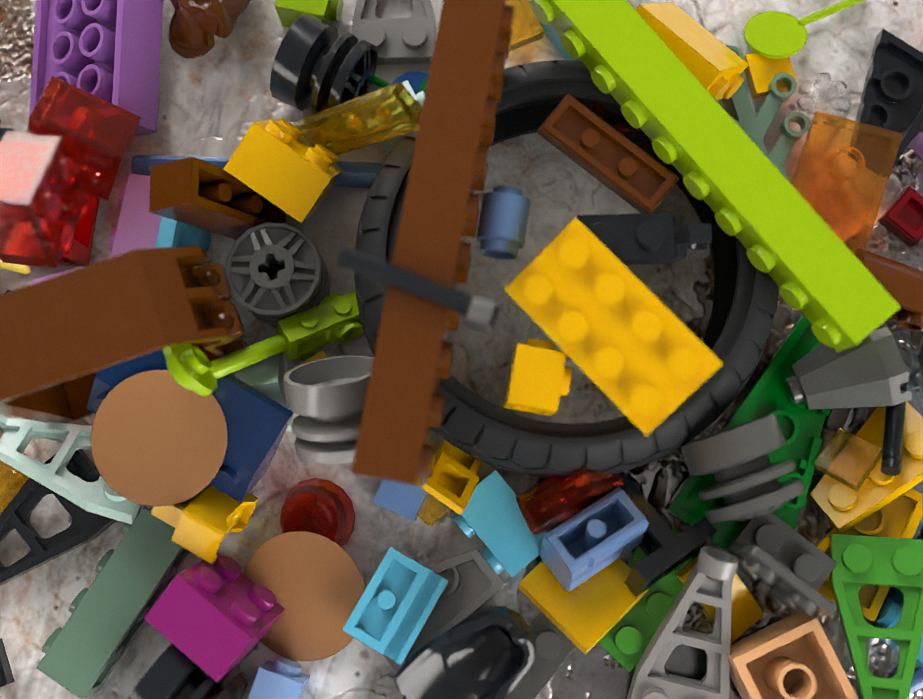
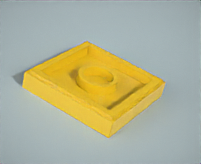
(586, 610)

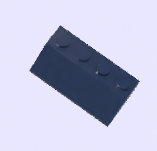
(251, 418)

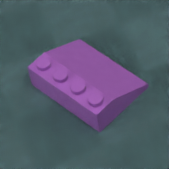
(101, 49)

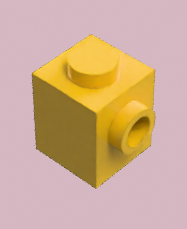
(537, 378)

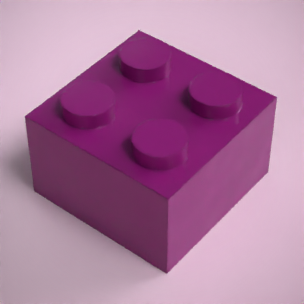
(215, 614)

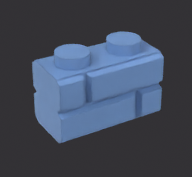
(593, 539)

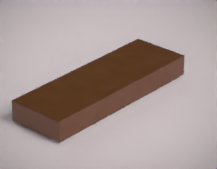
(607, 155)

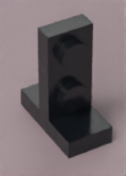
(661, 545)

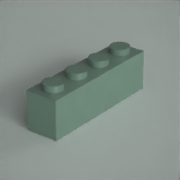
(113, 607)

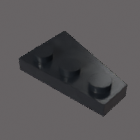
(893, 89)

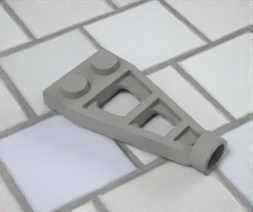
(397, 39)
(649, 676)

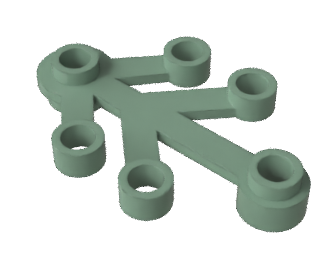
(757, 125)

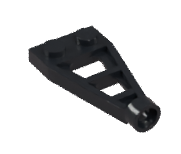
(83, 529)

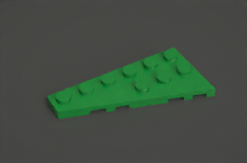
(799, 427)

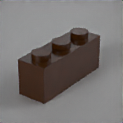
(208, 198)

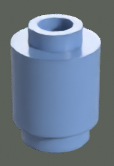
(503, 223)

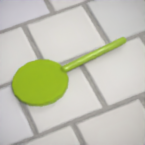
(782, 34)

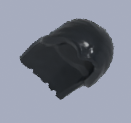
(472, 660)

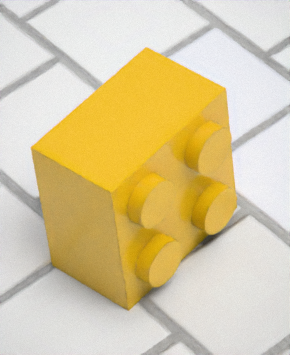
(284, 167)

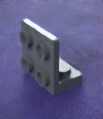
(785, 560)

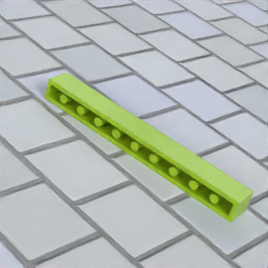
(722, 168)

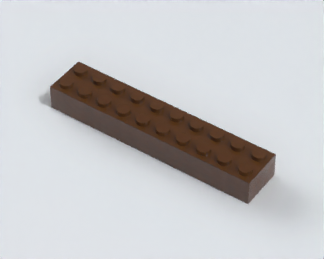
(431, 238)

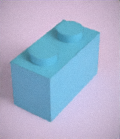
(500, 525)

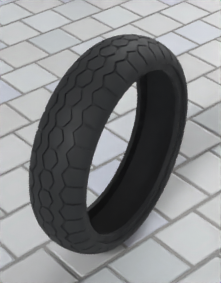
(736, 332)

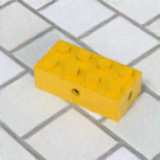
(613, 326)

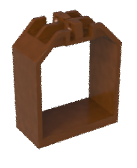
(105, 314)

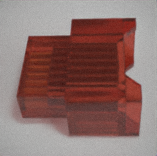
(562, 498)

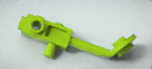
(296, 336)

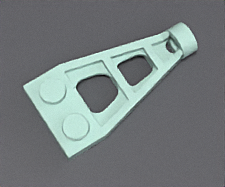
(91, 496)

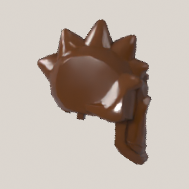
(198, 20)

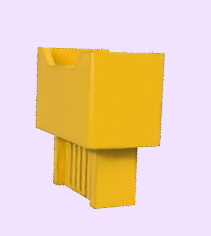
(206, 520)

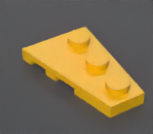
(849, 507)
(893, 520)

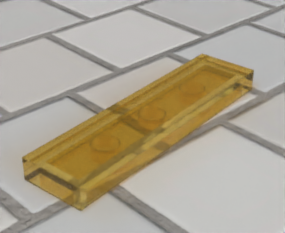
(362, 120)

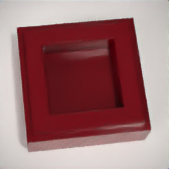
(905, 217)

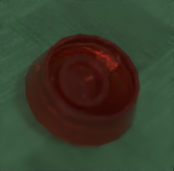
(318, 503)

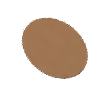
(158, 439)
(315, 587)

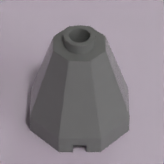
(851, 378)

